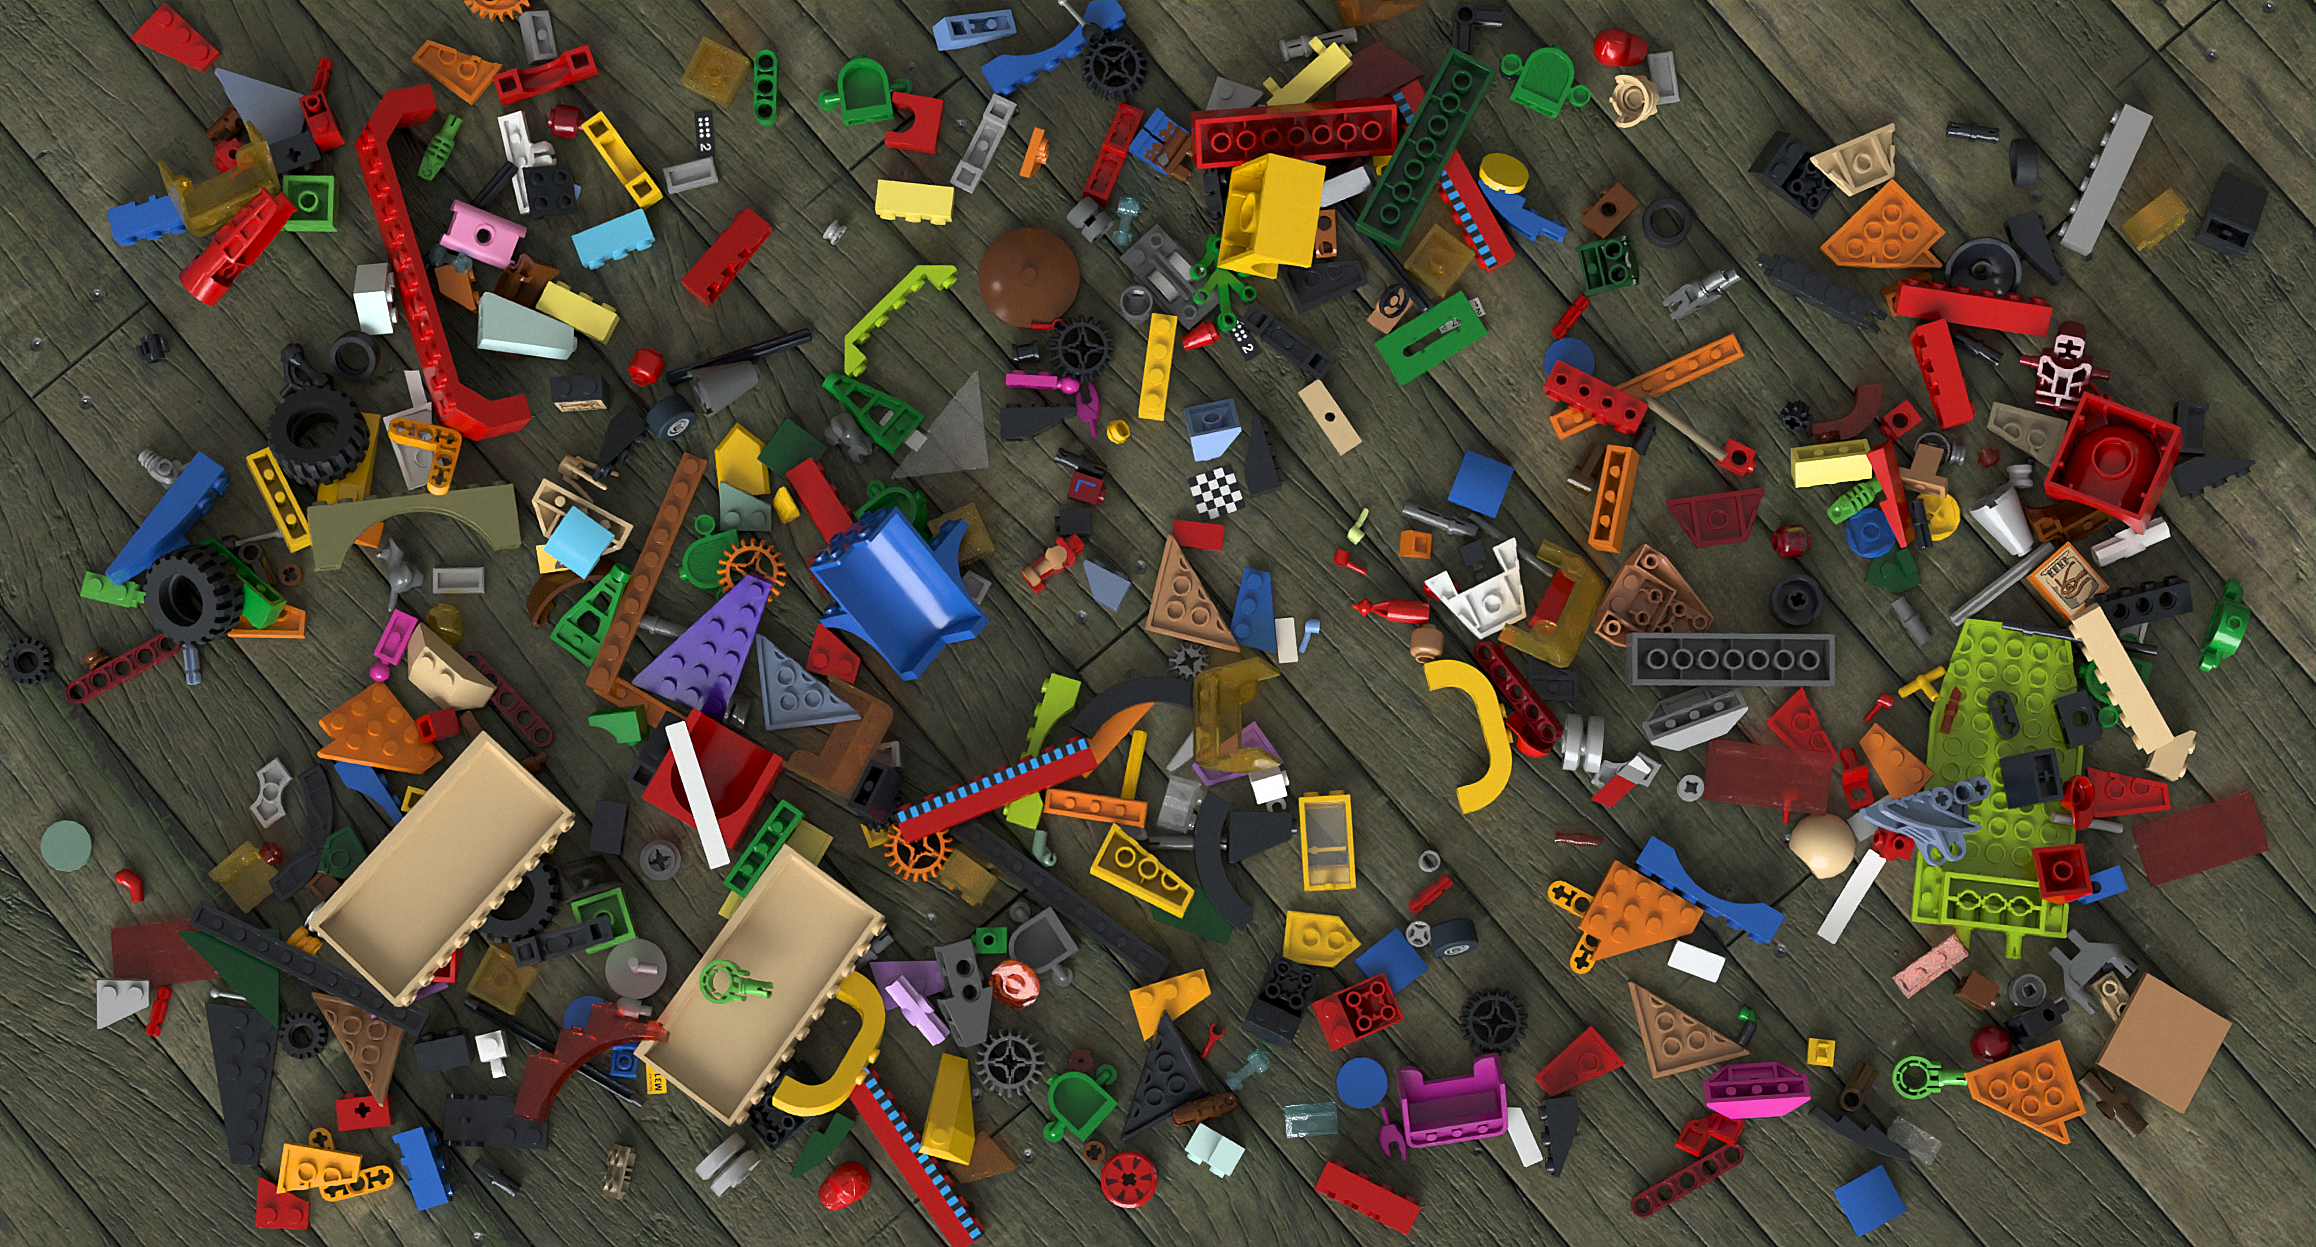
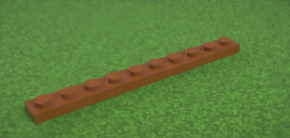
(647, 573)

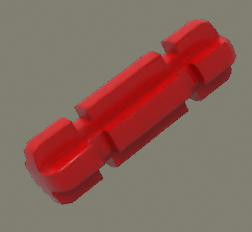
(322, 75)
(1570, 317)
(1430, 894)
(158, 1011)

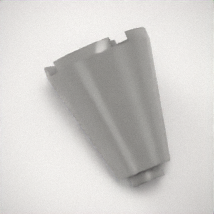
(2004, 519)

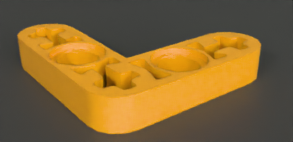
(441, 448)
(1561, 902)
(375, 1171)

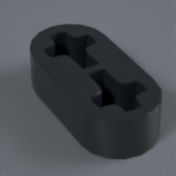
(2008, 712)

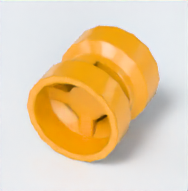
(304, 942)

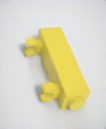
(1314, 78)

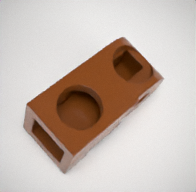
(1326, 235)

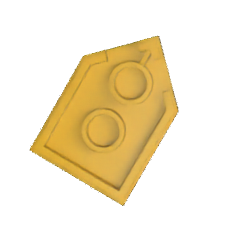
(738, 462)
(1317, 939)

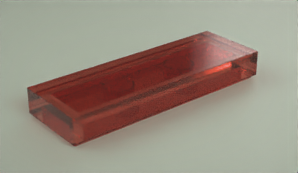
(1931, 965)

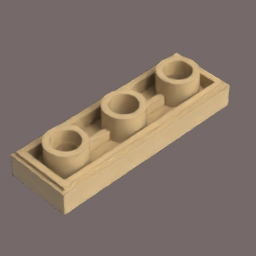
(1321, 404)
(2110, 994)

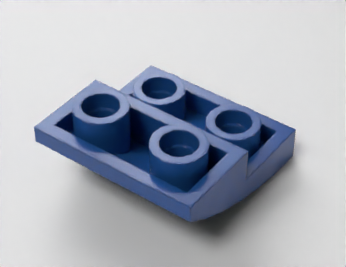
(1481, 484)
(1394, 958)
(1870, 1200)

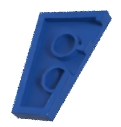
(1253, 613)

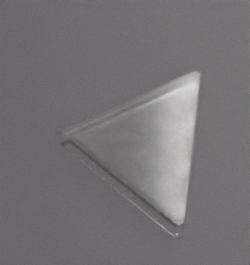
(953, 440)

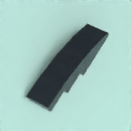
(1868, 1138)

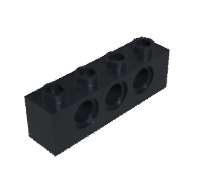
(2176, 601)

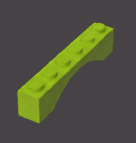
(1059, 699)

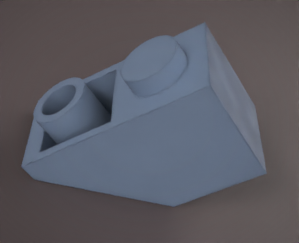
(1105, 586)

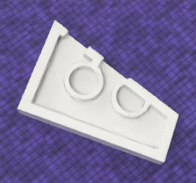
(413, 461)

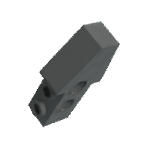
(969, 1016)

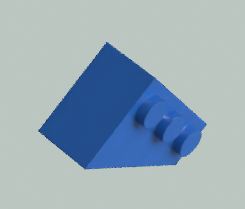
(145, 220)
(424, 1167)

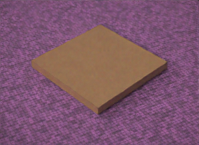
(2163, 1042)

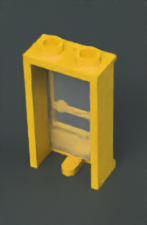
(1327, 841)

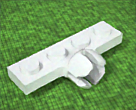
(523, 153)

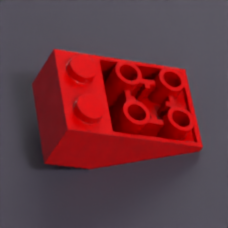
(1357, 1012)

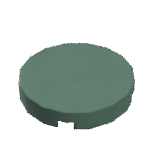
(66, 845)

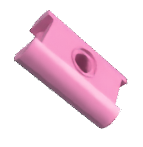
(463, 235)

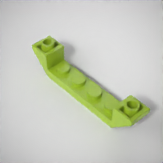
(938, 275)

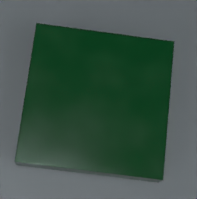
(790, 448)

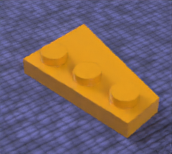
(315, 1166)

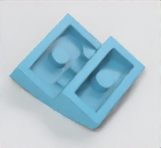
(578, 542)

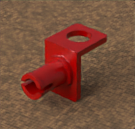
(1854, 777)

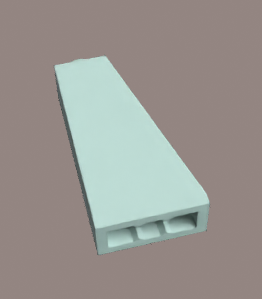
(520, 330)

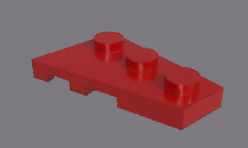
(174, 37)
(1799, 727)
(2126, 795)
(1579, 1062)

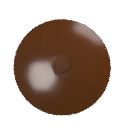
(1029, 278)

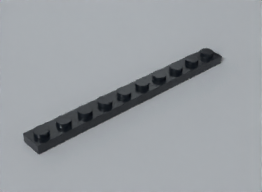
(1061, 898)
(307, 968)

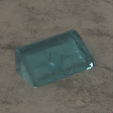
(1311, 1119)

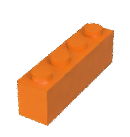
(1613, 498)

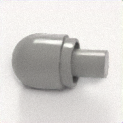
(633, 1007)

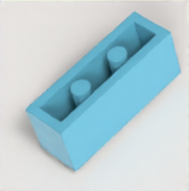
(614, 239)

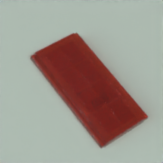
(1768, 776)
(2200, 839)
(158, 954)

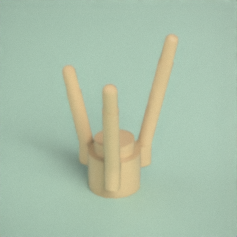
(573, 469)

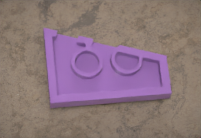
(1251, 737)

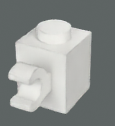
(1269, 786)
(492, 1049)

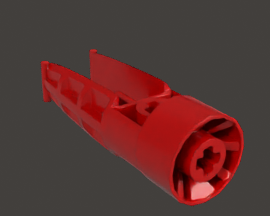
(236, 246)

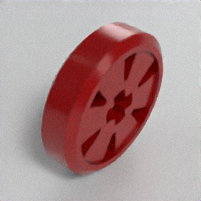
(1145, 1178)

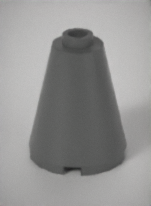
(722, 384)

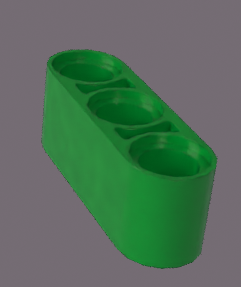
(763, 76)

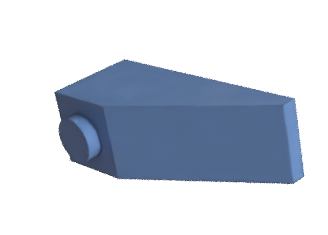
(973, 29)

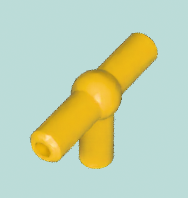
(1923, 682)

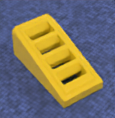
(785, 506)

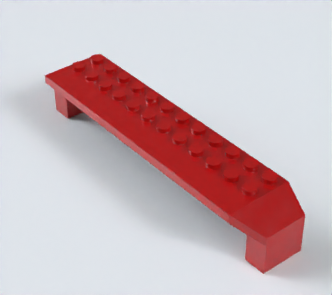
(453, 403)

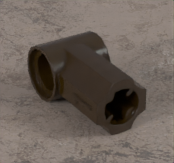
(1585, 473)
(260, 564)
(1858, 1086)

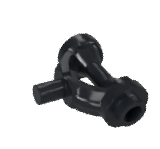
(294, 358)

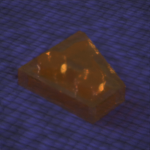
(985, 1161)

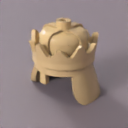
(1634, 99)

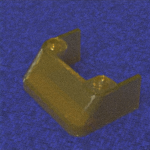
(218, 199)
(1561, 641)
(1218, 716)

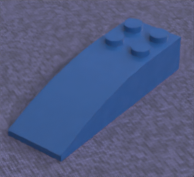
(172, 518)

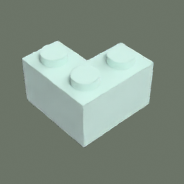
(373, 298)
(1215, 1150)

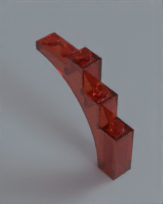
(548, 1072)

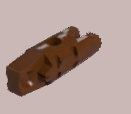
(230, 121)
(1204, 1109)

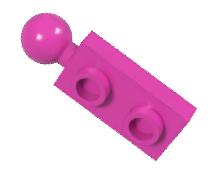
(1042, 381)
(392, 644)

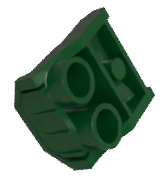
(1608, 265)

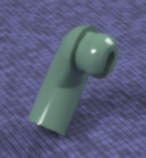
(1041, 851)

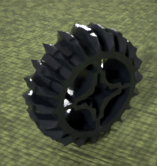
(1123, 76)
(1081, 336)
(1496, 999)

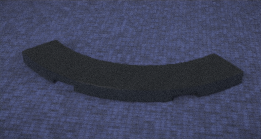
(1130, 694)
(317, 829)
(1209, 863)

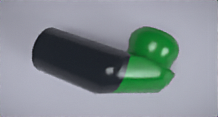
(1749, 1027)

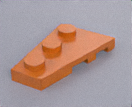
(459, 72)
(1894, 763)

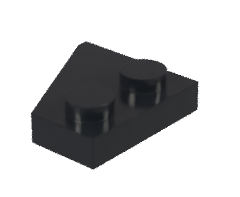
(1551, 681)

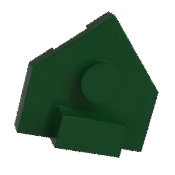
(1894, 571)
(342, 853)

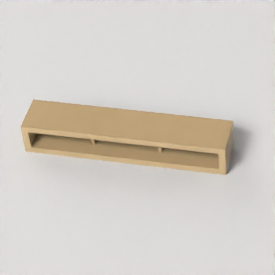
(2121, 678)

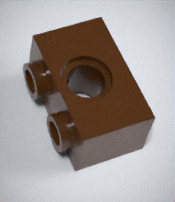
(1623, 205)
(1977, 991)

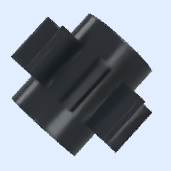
(152, 348)
(1796, 416)

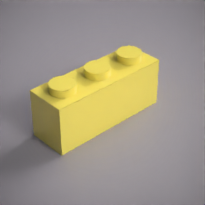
(914, 201)
(578, 311)
(1830, 463)

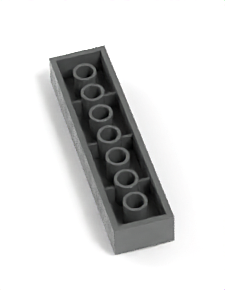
(1730, 659)

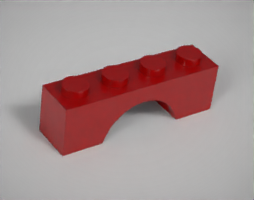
(526, 83)

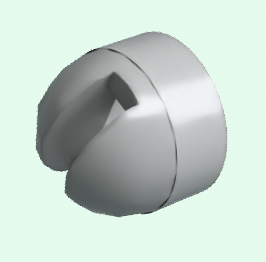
(1432, 858)

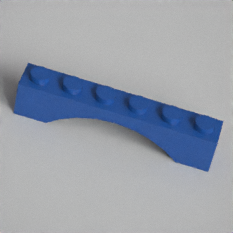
(1011, 71)
(375, 785)
(1662, 862)

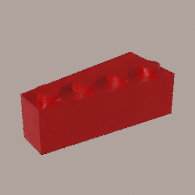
(726, 257)
(1942, 374)
(1372, 1200)

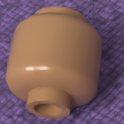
(1426, 643)

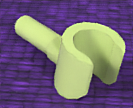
(1355, 533)

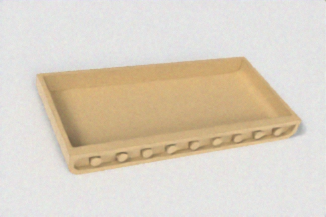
(442, 870)
(790, 931)

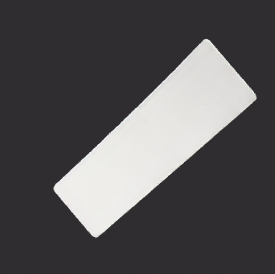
(1851, 896)

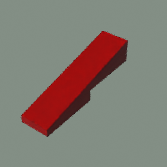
(1113, 154)
(1894, 504)

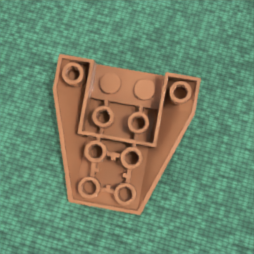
(1649, 598)

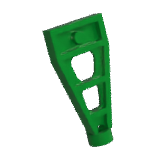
(899, 426)
(575, 637)

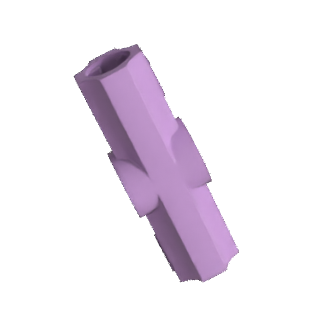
(917, 1009)

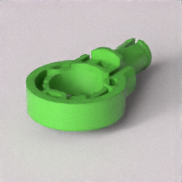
(737, 984)
(1929, 1085)

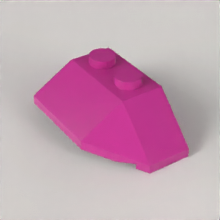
(1756, 1090)

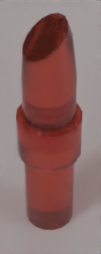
(1950, 711)
(1578, 839)

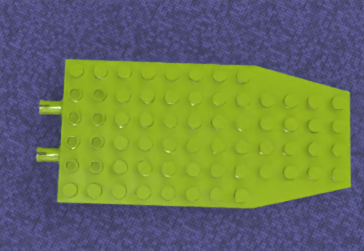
(1997, 877)

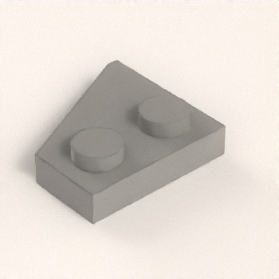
(120, 998)

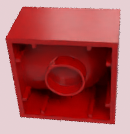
(2114, 460)
(734, 772)

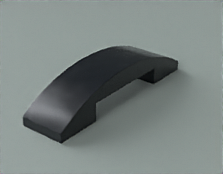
(1287, 342)
(562, 942)

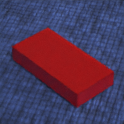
(1198, 535)

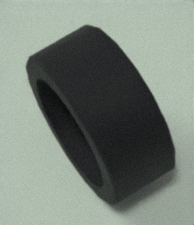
(2023, 162)
(1652, 236)
(344, 370)

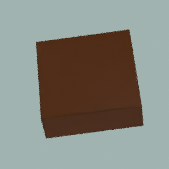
(324, 886)

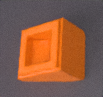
(1415, 544)

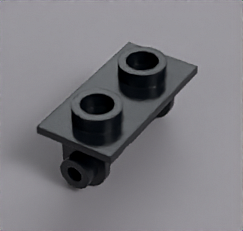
(1217, 181)

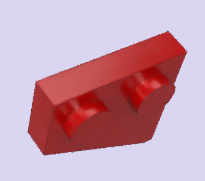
(832, 657)
(280, 1209)

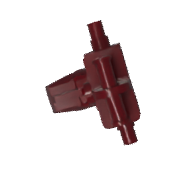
(2064, 369)

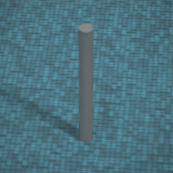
(1521, 551)

